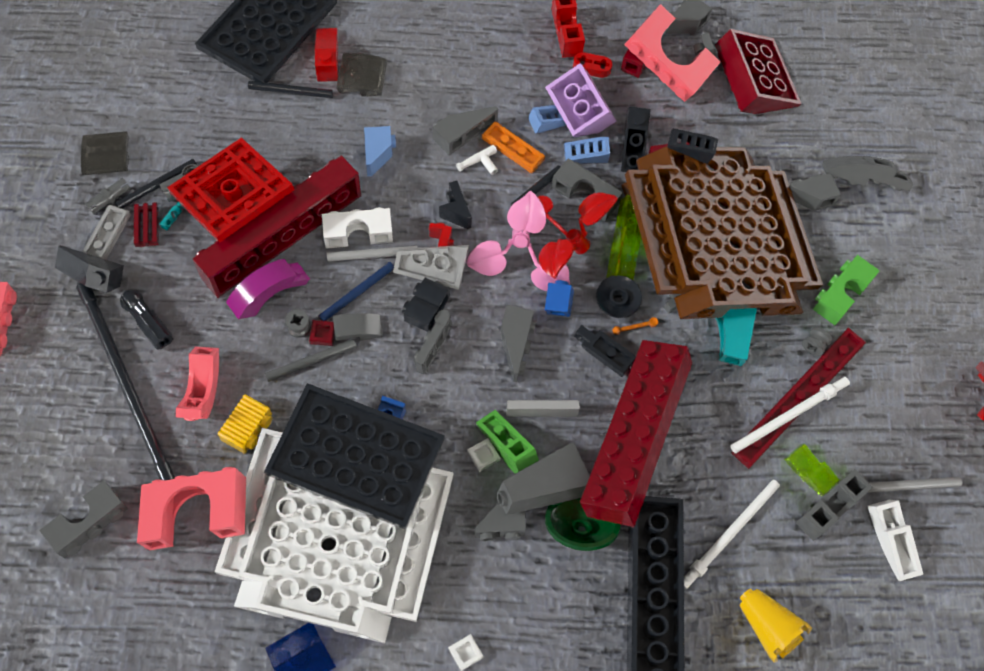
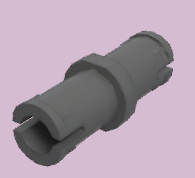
(107, 196)

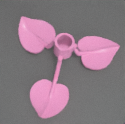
(524, 217)

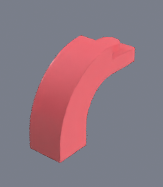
(201, 384)

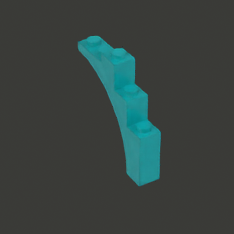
(736, 335)

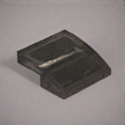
(361, 74)
(104, 153)

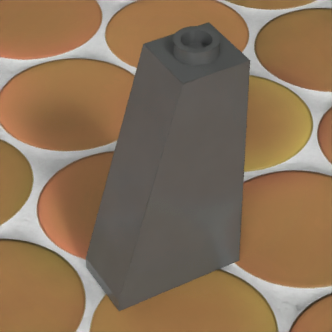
(546, 482)

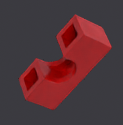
(569, 33)

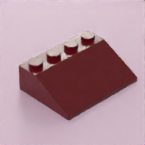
(756, 72)

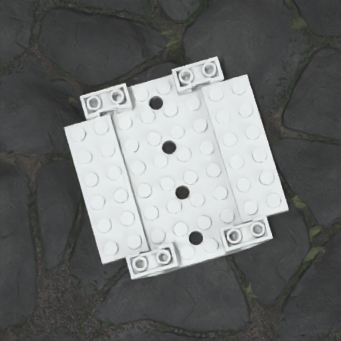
(362, 580)

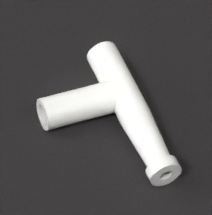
(482, 156)

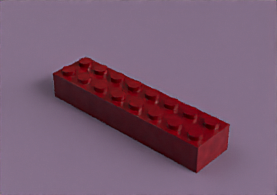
(278, 227)
(637, 433)

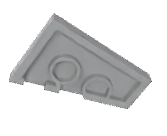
(438, 264)

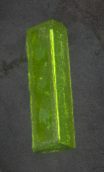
(625, 241)

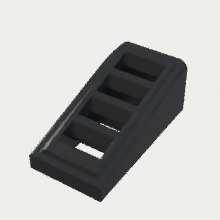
(706, 145)

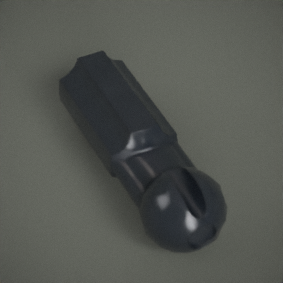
(146, 319)

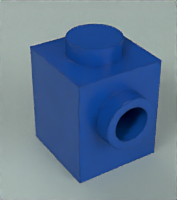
(559, 298)

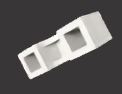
(339, 225)

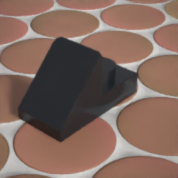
(456, 209)

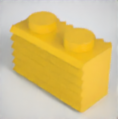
(245, 424)

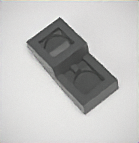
(357, 325)

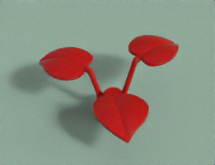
(556, 255)

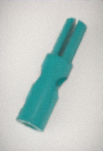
(168, 219)

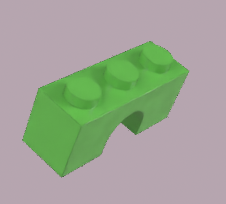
(835, 302)

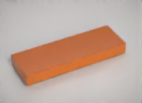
(513, 147)

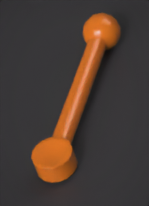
(653, 322)

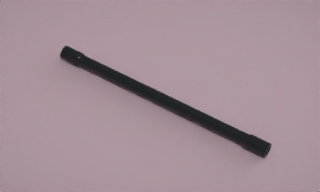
(89, 300)

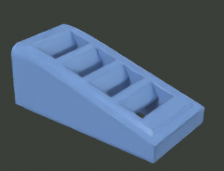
(541, 123)
(587, 144)

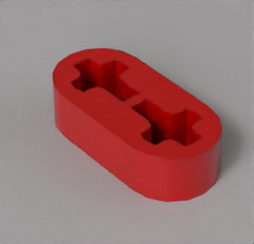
(593, 64)

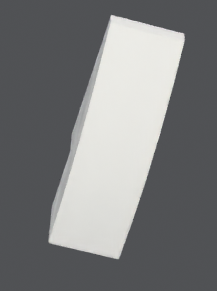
(895, 539)

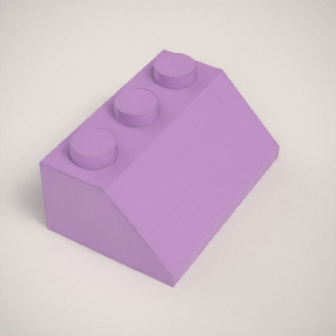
(580, 102)

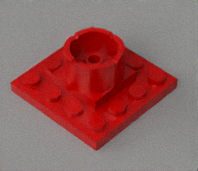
(230, 189)

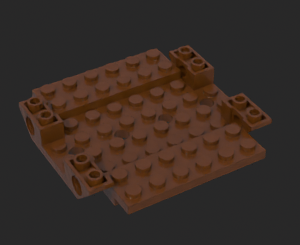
(691, 234)

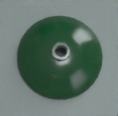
(575, 530)

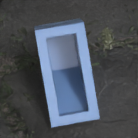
(378, 147)

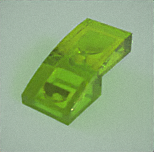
(810, 470)

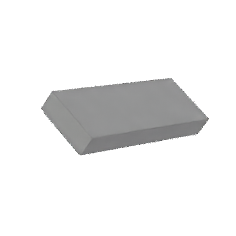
(107, 232)
(542, 408)

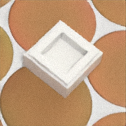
(483, 455)
(465, 652)

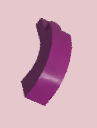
(264, 283)

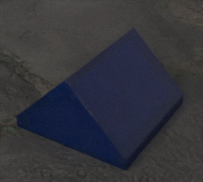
(300, 651)

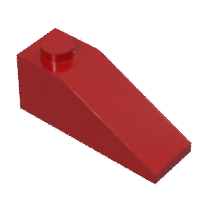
(326, 54)

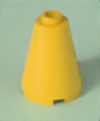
(773, 623)

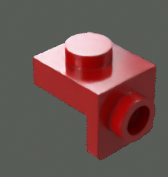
(441, 232)

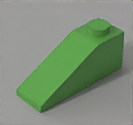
(508, 442)

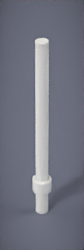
(826, 393)
(700, 566)

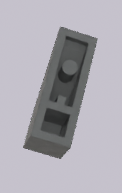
(462, 127)

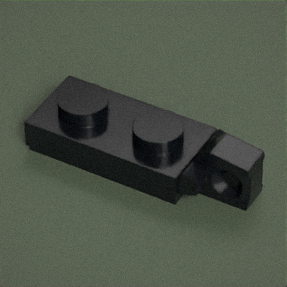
(605, 350)

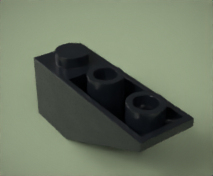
(634, 137)

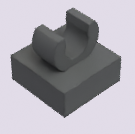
(706, 43)

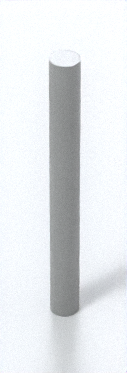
(364, 254)
(916, 484)

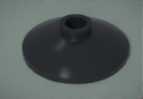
(622, 288)

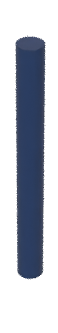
(357, 291)

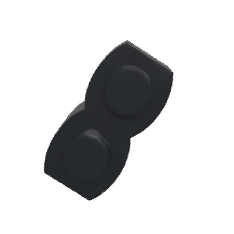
(427, 302)

